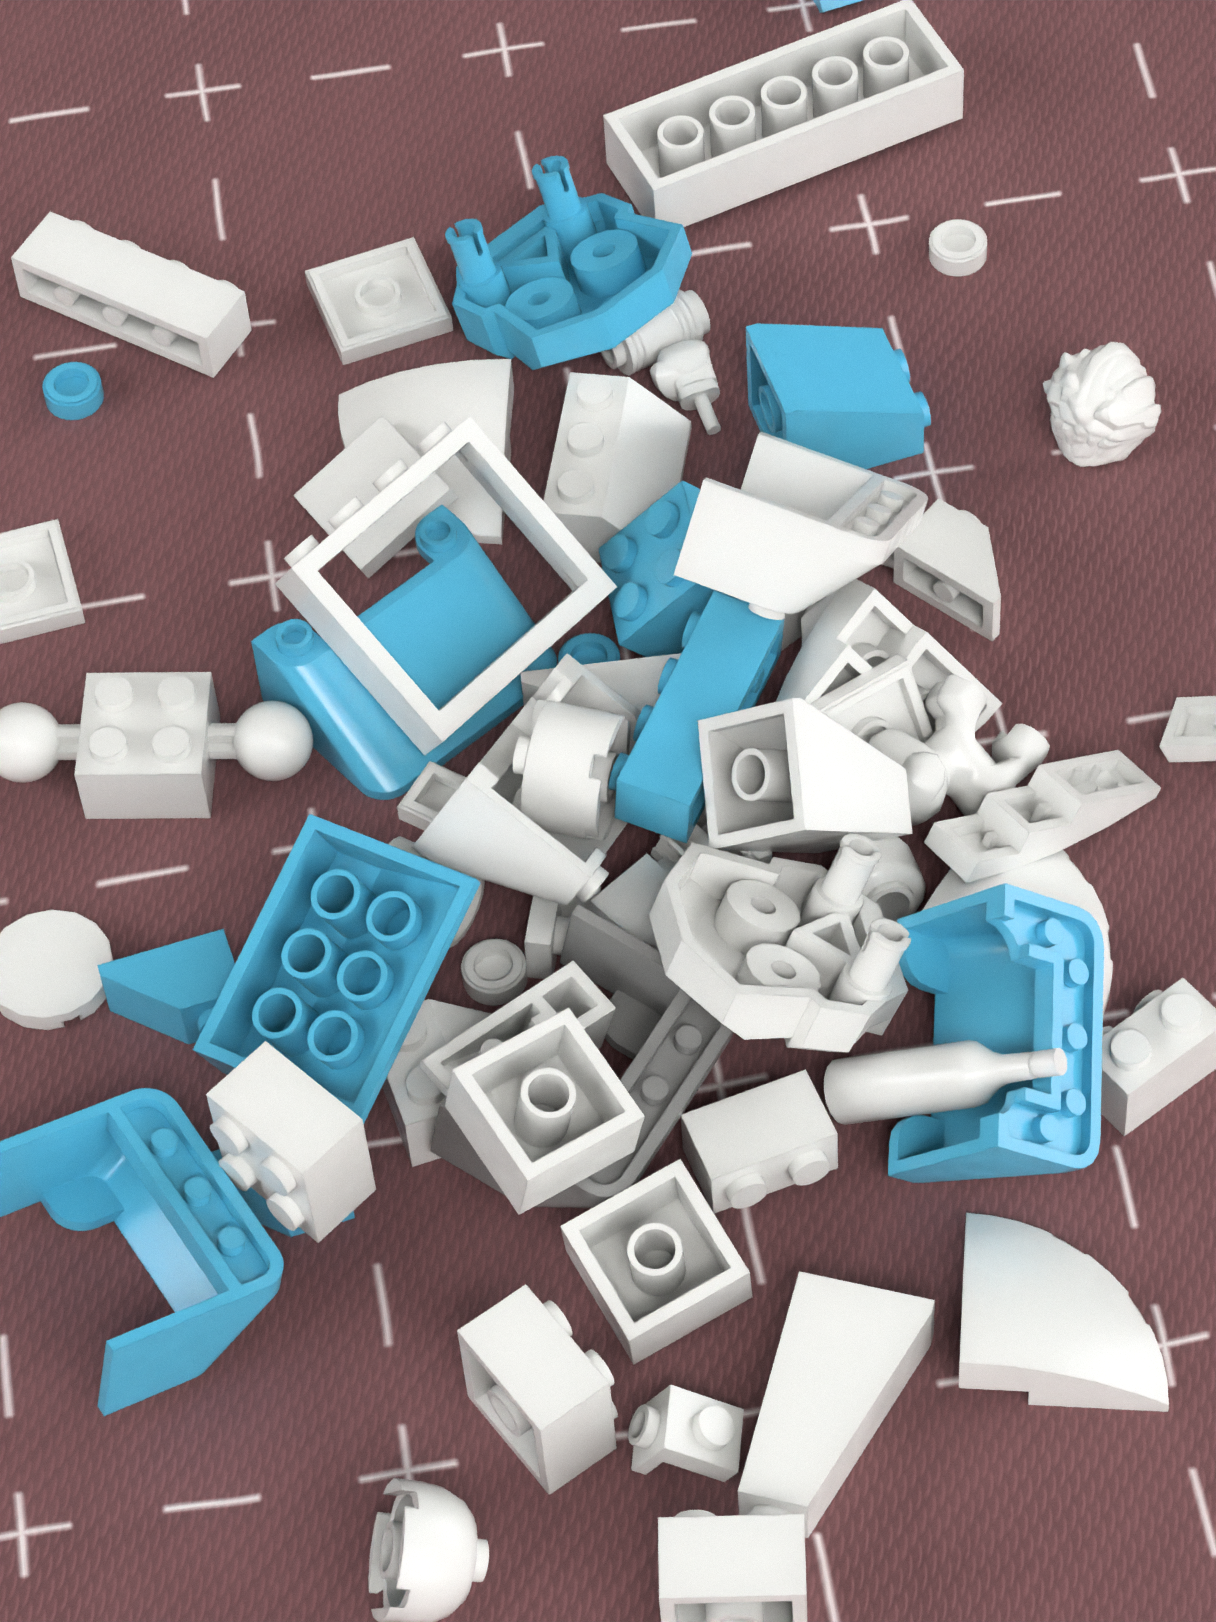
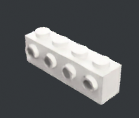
(132, 293)

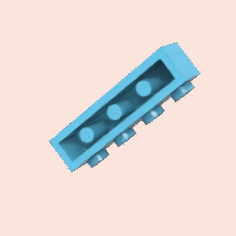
(719, 672)

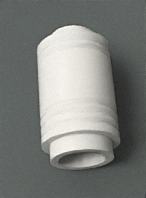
(679, 322)

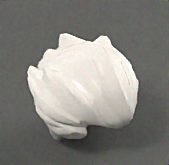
(1101, 404)

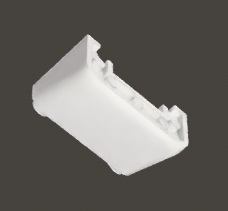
(494, 840)

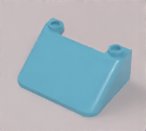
(441, 633)

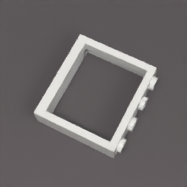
(364, 653)

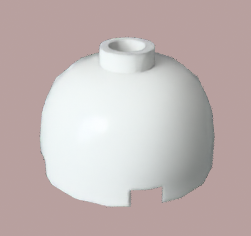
(424, 1553)

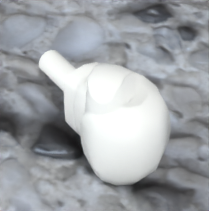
(687, 376)

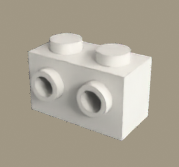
(1156, 1054)
(760, 1142)

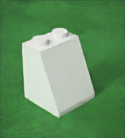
(796, 782)

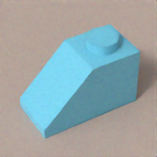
(170, 985)

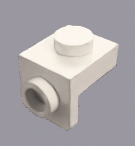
(687, 1433)

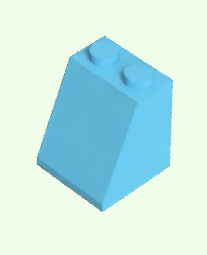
(835, 392)

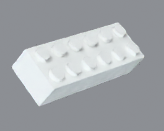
(784, 116)

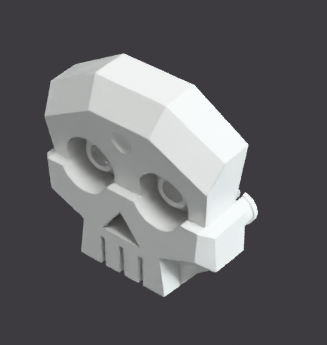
(783, 945)

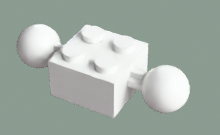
(152, 744)

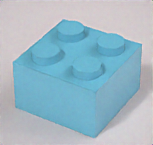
(641, 560)

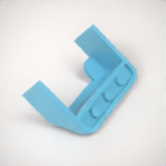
(179, 1212)

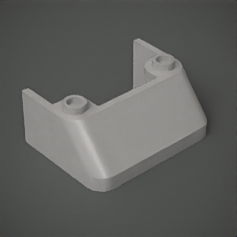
(653, 1024)

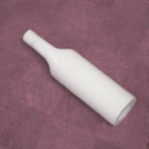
(928, 1079)

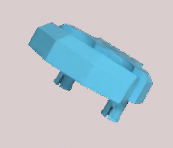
(566, 274)

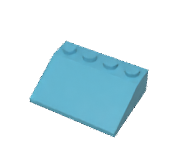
(339, 961)

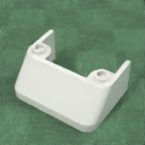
(795, 528)

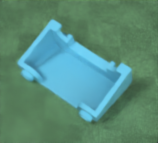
(1017, 980)

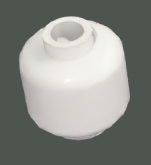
(895, 880)

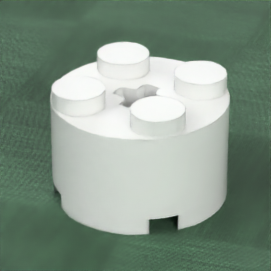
(569, 768)

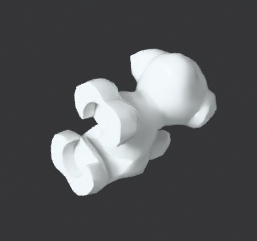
(953, 758)

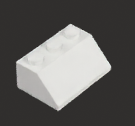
(612, 456)

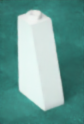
(829, 1390)

